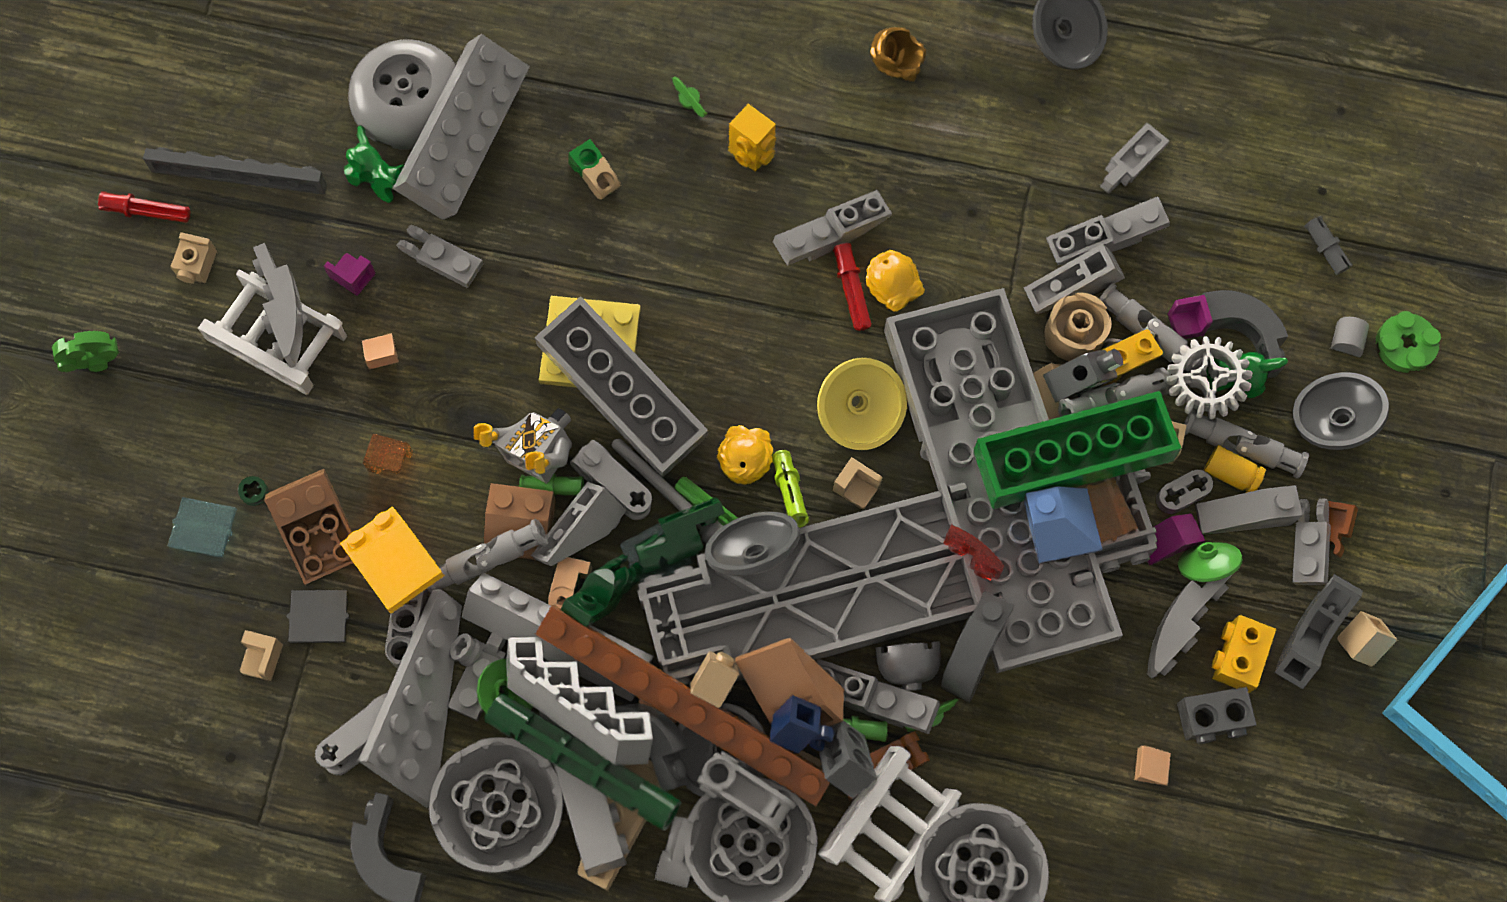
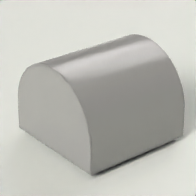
(1350, 335)

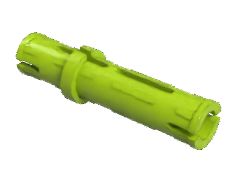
(783, 465)

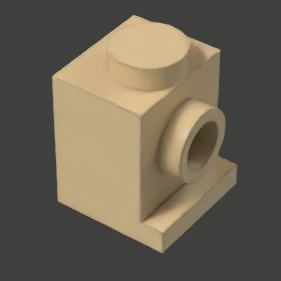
(199, 266)

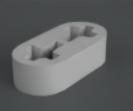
(1188, 497)

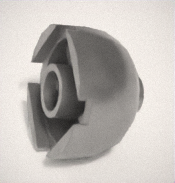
(909, 664)

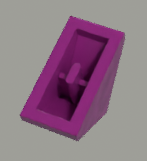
(1175, 536)

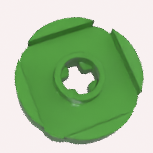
(1419, 330)
(87, 350)

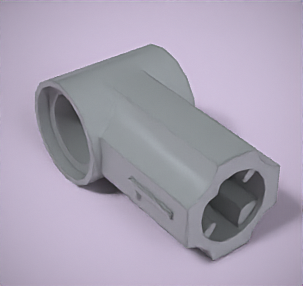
(672, 863)

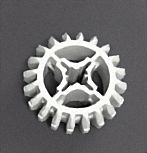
(1219, 374)

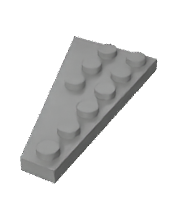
(412, 721)

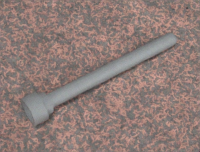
(661, 485)

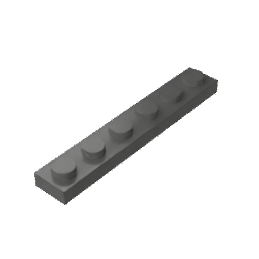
(235, 171)

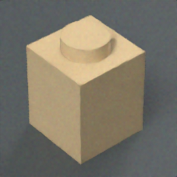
(715, 678)

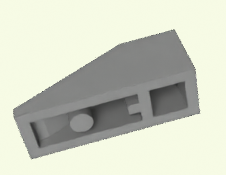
(1084, 274)
(1250, 511)
(584, 522)

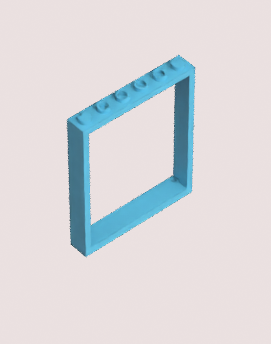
(1427, 735)

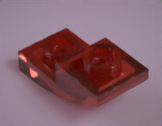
(983, 562)

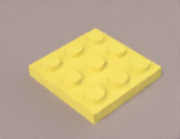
(621, 317)

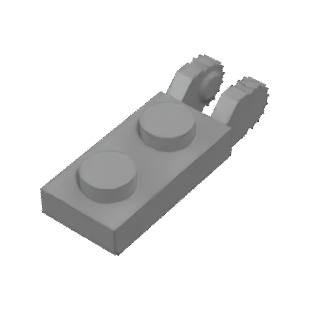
(442, 257)
(1312, 545)

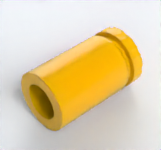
(1234, 470)

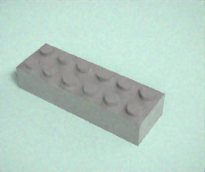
(461, 127)
(621, 386)

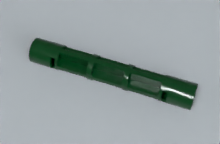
(582, 761)

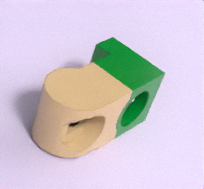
(593, 169)

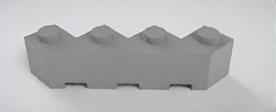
(580, 710)

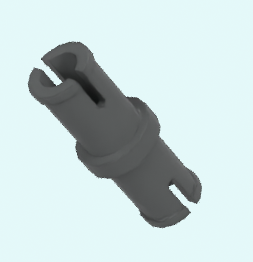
(1328, 245)

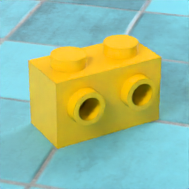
(752, 138)
(1243, 653)

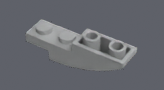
(837, 227)
(1113, 231)
(284, 306)
(1177, 629)
(883, 701)

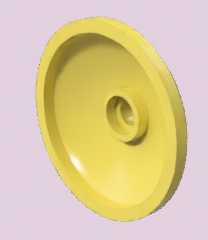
(880, 405)

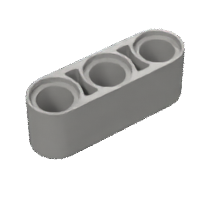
(398, 636)

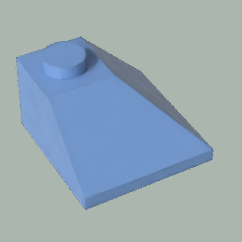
(1061, 523)

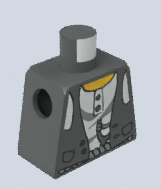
(1083, 374)

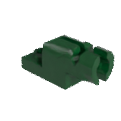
(679, 535)
(602, 591)

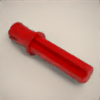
(130, 205)
(852, 287)

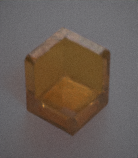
(386, 454)

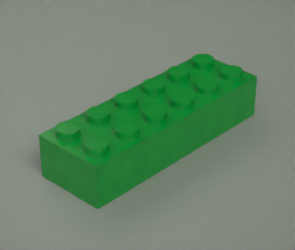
(1077, 449)

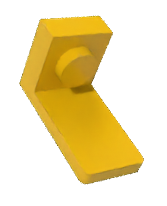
(1135, 352)

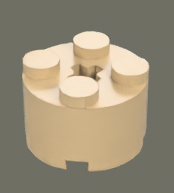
(1081, 311)

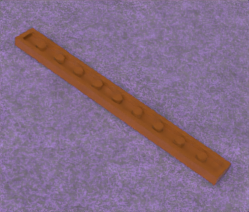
(678, 703)

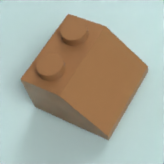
(515, 508)

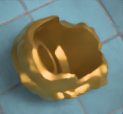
(897, 53)

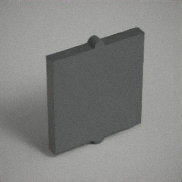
(318, 616)

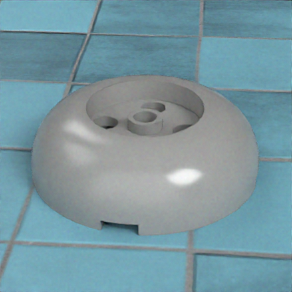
(394, 64)
(459, 793)
(982, 831)
(773, 877)

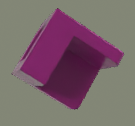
(351, 272)
(1190, 317)

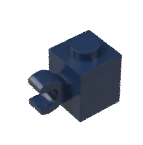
(798, 725)

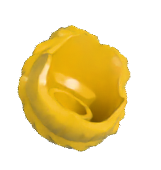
(893, 280)
(745, 446)

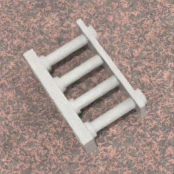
(246, 346)
(858, 820)

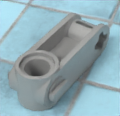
(602, 469)
(348, 740)
(746, 792)

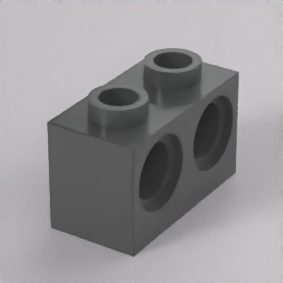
(1214, 708)
(847, 760)

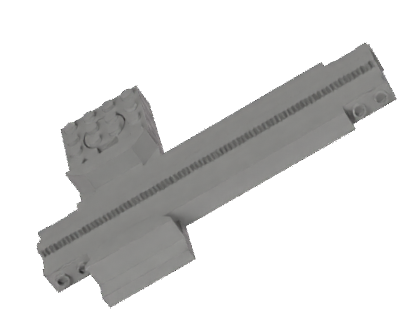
(888, 565)

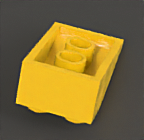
(391, 559)

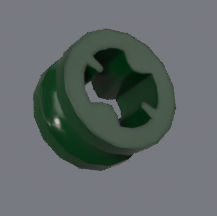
(250, 482)

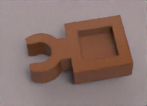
(1342, 522)

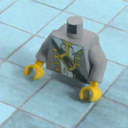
(532, 444)

